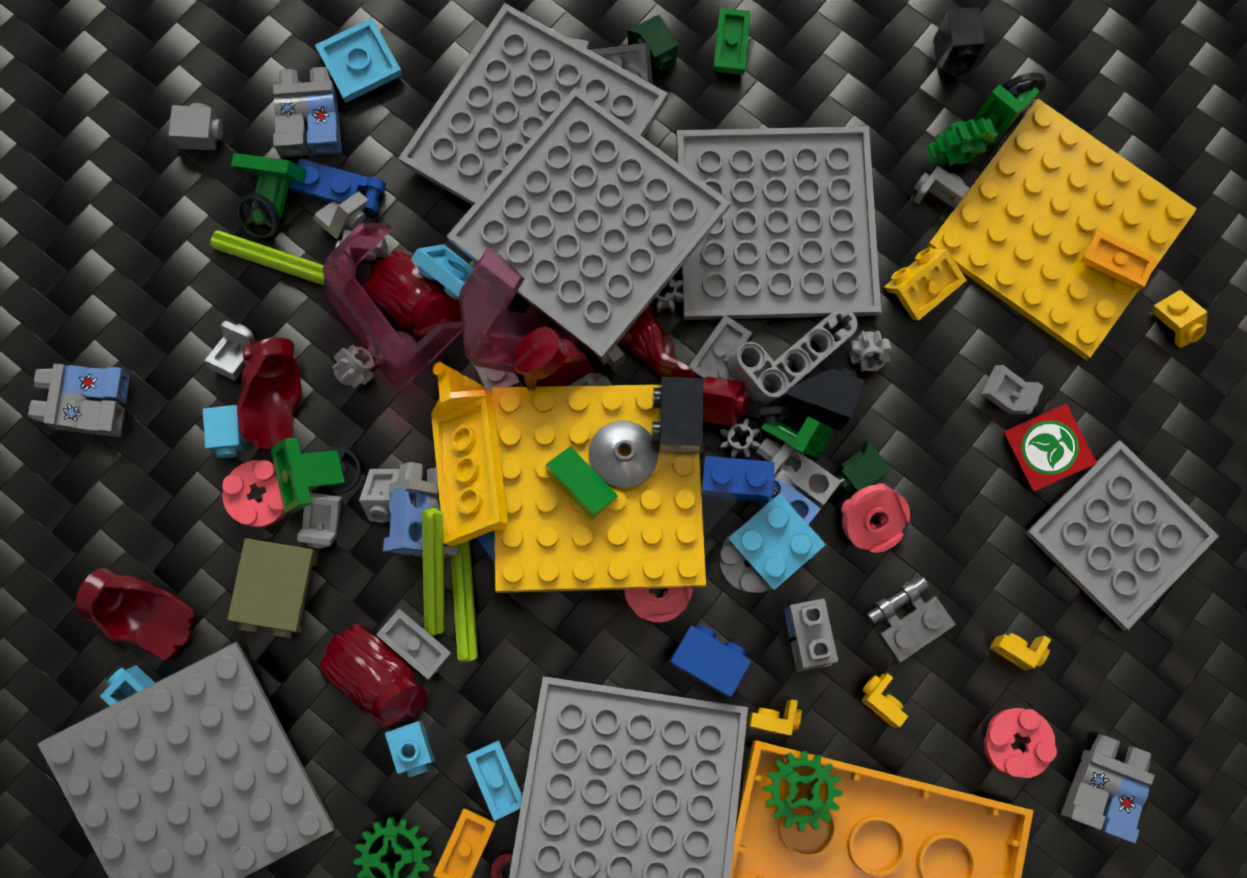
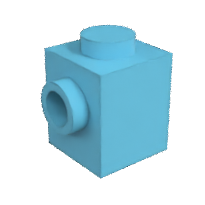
(222, 431)
(124, 684)
(410, 749)

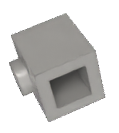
(195, 127)

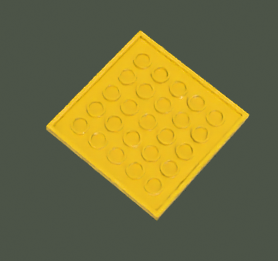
(1035, 215)
(550, 544)

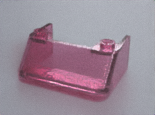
(487, 326)
(392, 351)

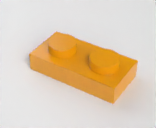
(1119, 260)
(465, 846)

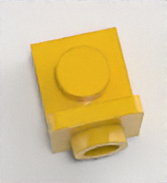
(1016, 651)
(886, 706)
(769, 720)

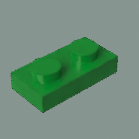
(732, 41)

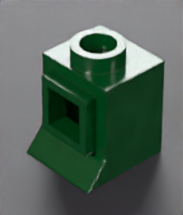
(661, 41)
(862, 469)

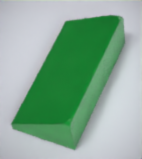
(580, 482)

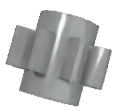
(670, 297)
(870, 351)
(353, 366)
(735, 447)

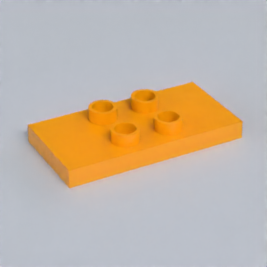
(880, 831)

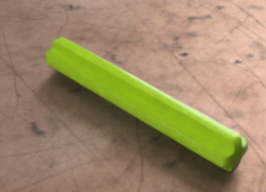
(267, 256)
(433, 571)
(464, 604)

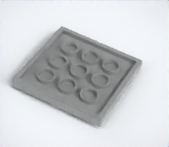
(1122, 535)

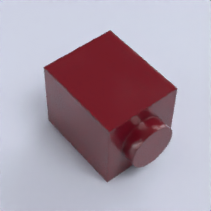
(724, 401)

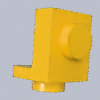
(1183, 317)

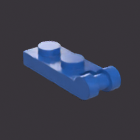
(337, 185)

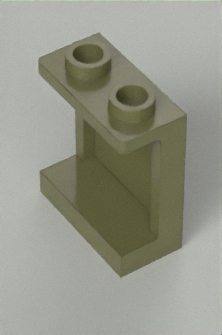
(271, 587)

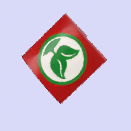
(1050, 447)

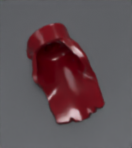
(410, 296)
(654, 346)
(549, 360)
(268, 392)
(135, 612)
(373, 677)

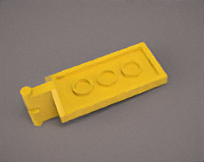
(467, 458)

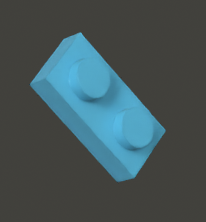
(496, 780)

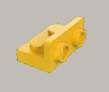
(926, 281)

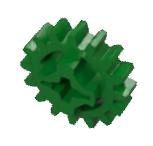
(961, 142)
(813, 803)
(392, 838)

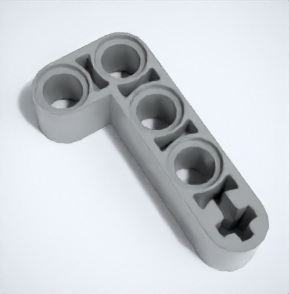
(799, 353)

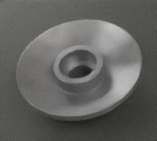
(617, 469)

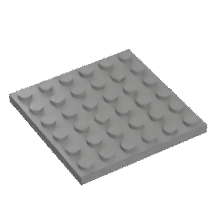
(507, 94)
(591, 221)
(795, 226)
(188, 777)
(629, 785)

